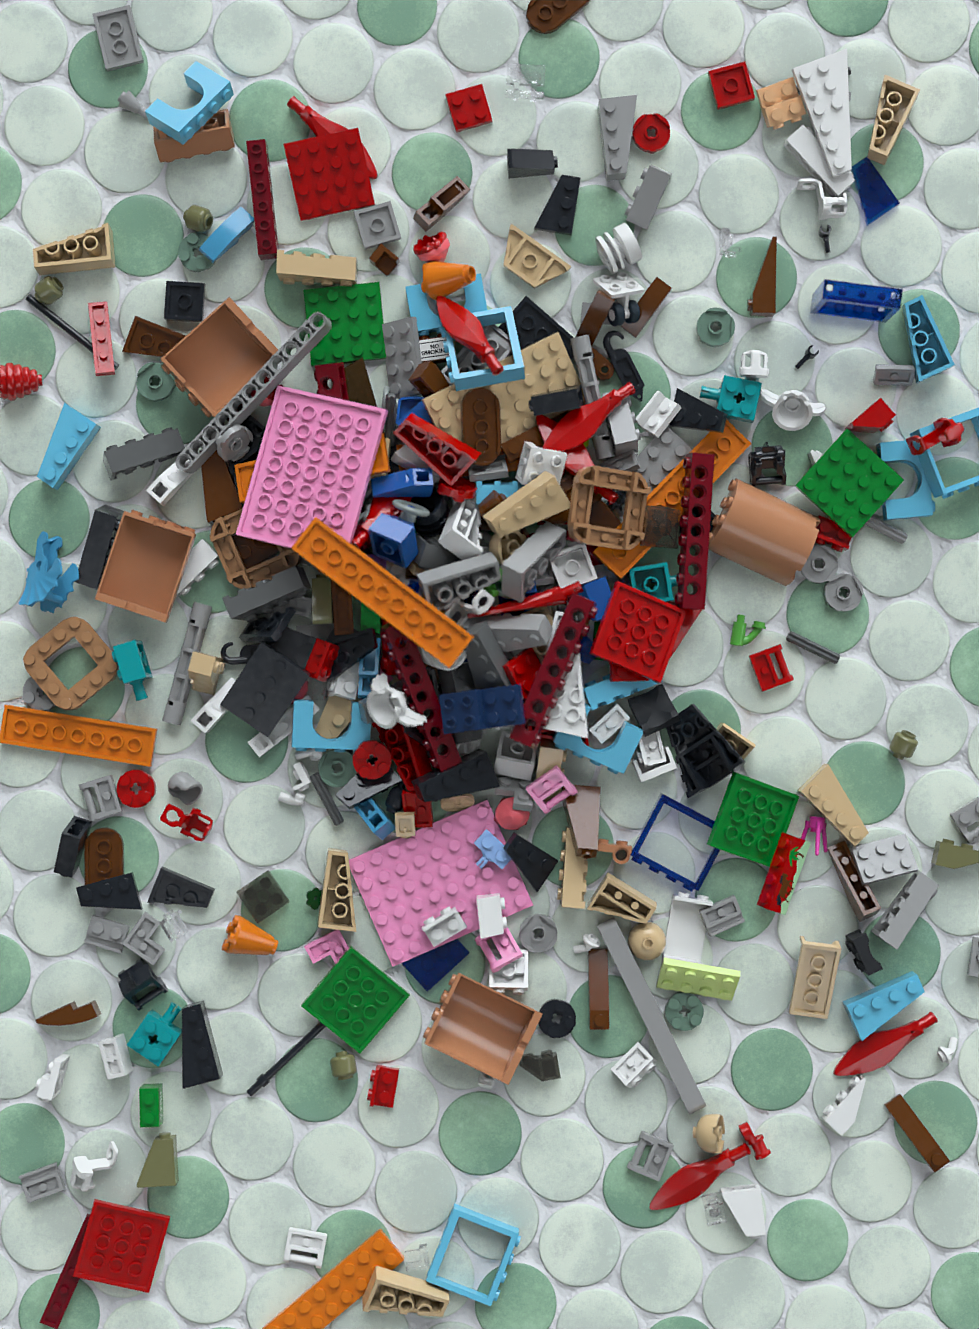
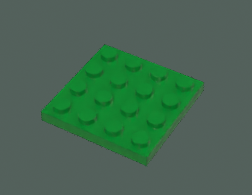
(355, 323)
(849, 483)
(752, 819)
(355, 999)

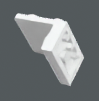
(537, 460)

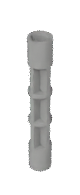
(583, 356)
(181, 683)

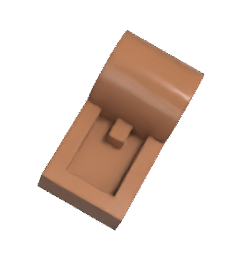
(604, 846)

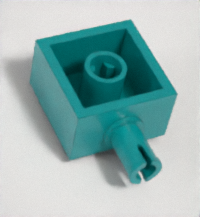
(730, 388)
(656, 574)
(133, 666)
(158, 1025)

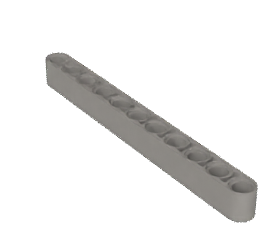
(262, 391)
(651, 1015)

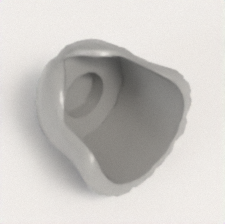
(190, 787)

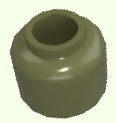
(198, 218)
(48, 290)
(903, 744)
(343, 1065)

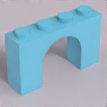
(185, 123)
(427, 320)
(920, 502)
(306, 737)
(615, 756)

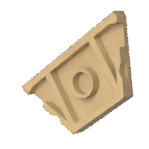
(531, 260)

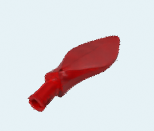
(321, 126)
(468, 331)
(585, 421)
(576, 458)
(378, 506)
(543, 599)
(881, 1047)
(695, 1178)

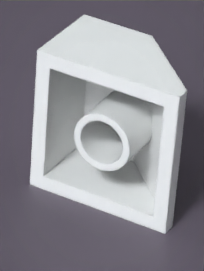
(514, 758)
(490, 915)

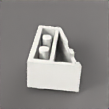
(462, 530)

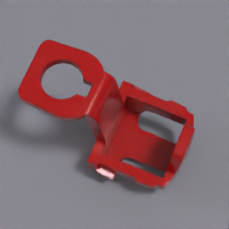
(946, 432)
(188, 822)

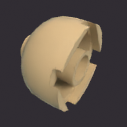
(505, 546)
(646, 941)
(709, 1133)

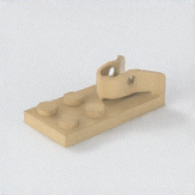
(815, 979)

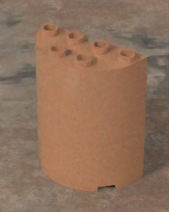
(218, 357)
(763, 532)
(146, 565)
(481, 1027)

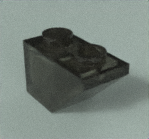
(541, 1066)

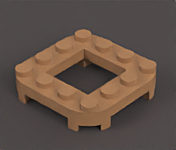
(634, 509)
(232, 562)
(54, 640)

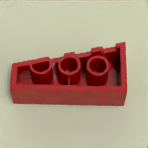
(437, 448)
(406, 752)

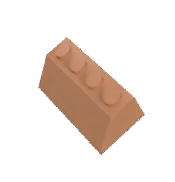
(211, 137)

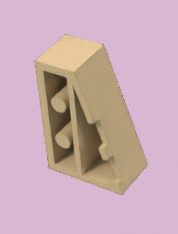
(205, 672)
(549, 757)
(621, 900)

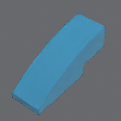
(227, 234)
(368, 669)

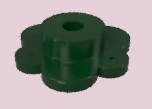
(314, 898)

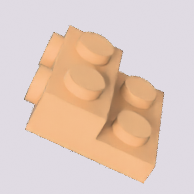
(780, 103)

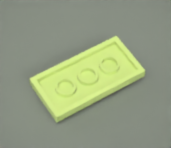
(698, 979)

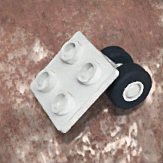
(620, 287)

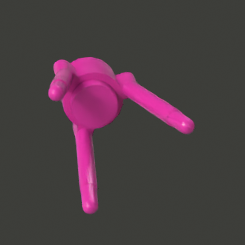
(817, 825)

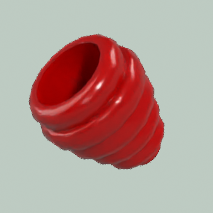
(18, 381)

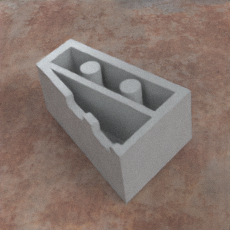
(647, 196)
(622, 428)

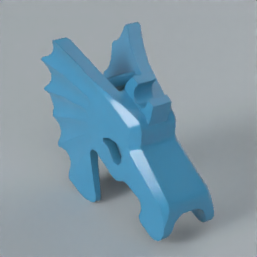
(44, 576)

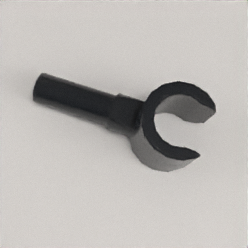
(824, 235)
(808, 355)

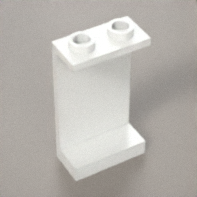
(686, 928)

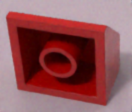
(874, 418)

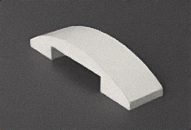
(262, 744)

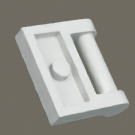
(308, 1242)

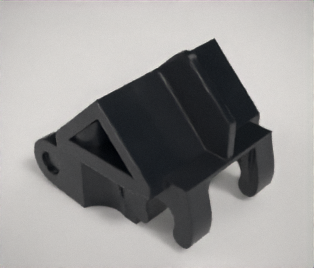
(766, 458)
(136, 979)

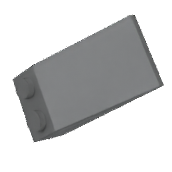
(468, 361)

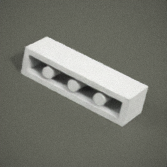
(807, 151)

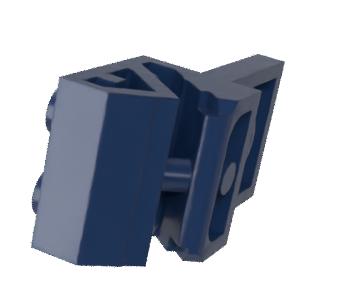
(482, 709)

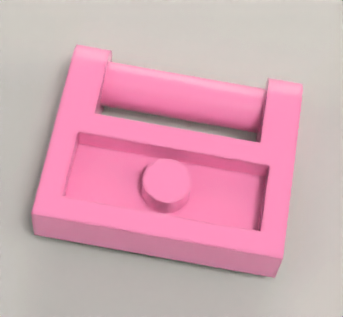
(547, 785)
(506, 947)

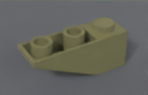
(954, 856)

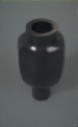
(394, 799)

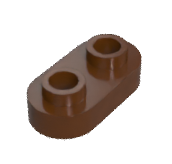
(599, 362)

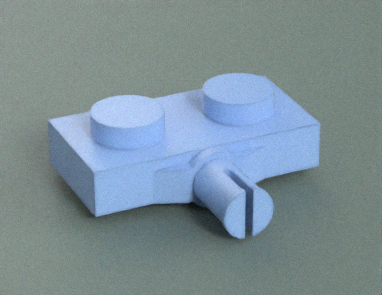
(492, 850)

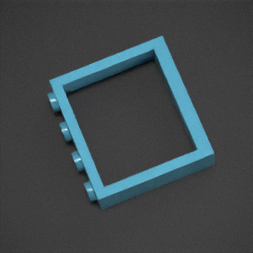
(485, 377)
(929, 465)
(459, 1211)

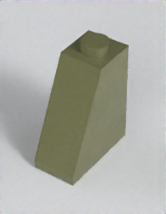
(322, 600)
(161, 1163)

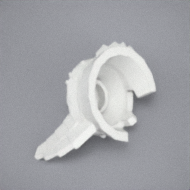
(792, 409)
(390, 706)

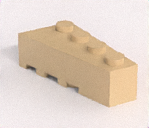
(572, 875)

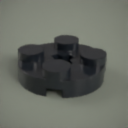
(555, 1029)

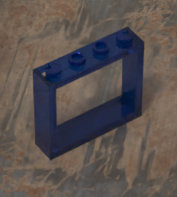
(856, 301)
(656, 867)

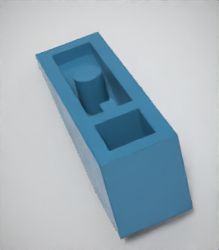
(375, 818)

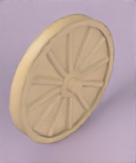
(457, 803)

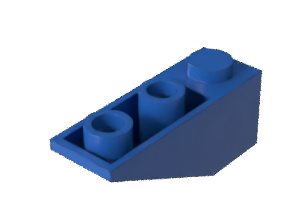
(405, 483)

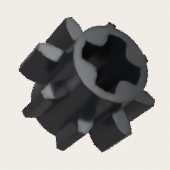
(615, 505)

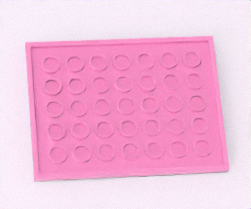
(311, 466)
(429, 872)

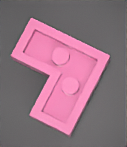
(329, 944)

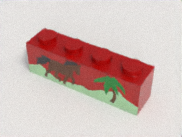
(783, 873)

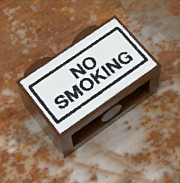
(433, 349)

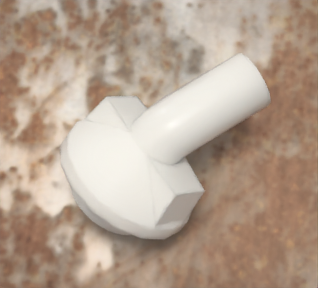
(314, 755)
(590, 940)
(945, 1054)

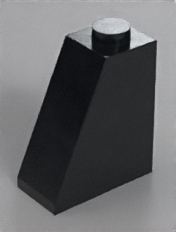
(530, 162)
(556, 400)
(72, 846)

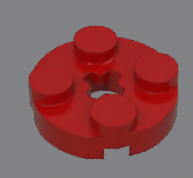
(650, 122)
(460, 490)
(378, 750)
(144, 796)

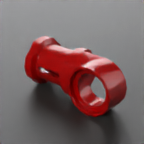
(755, 1141)

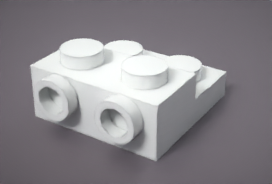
(573, 565)
(512, 976)
(51, 1083)

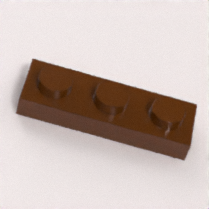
(342, 610)

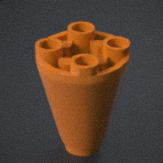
(445, 278)
(248, 938)

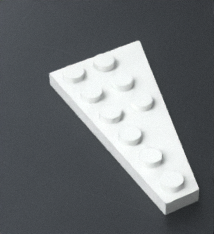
(826, 99)
(570, 711)

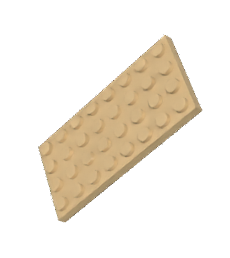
(546, 370)

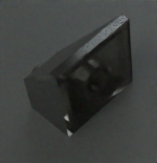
(661, 527)

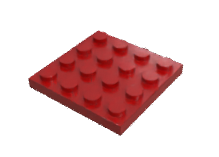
(329, 174)
(638, 632)
(121, 1246)

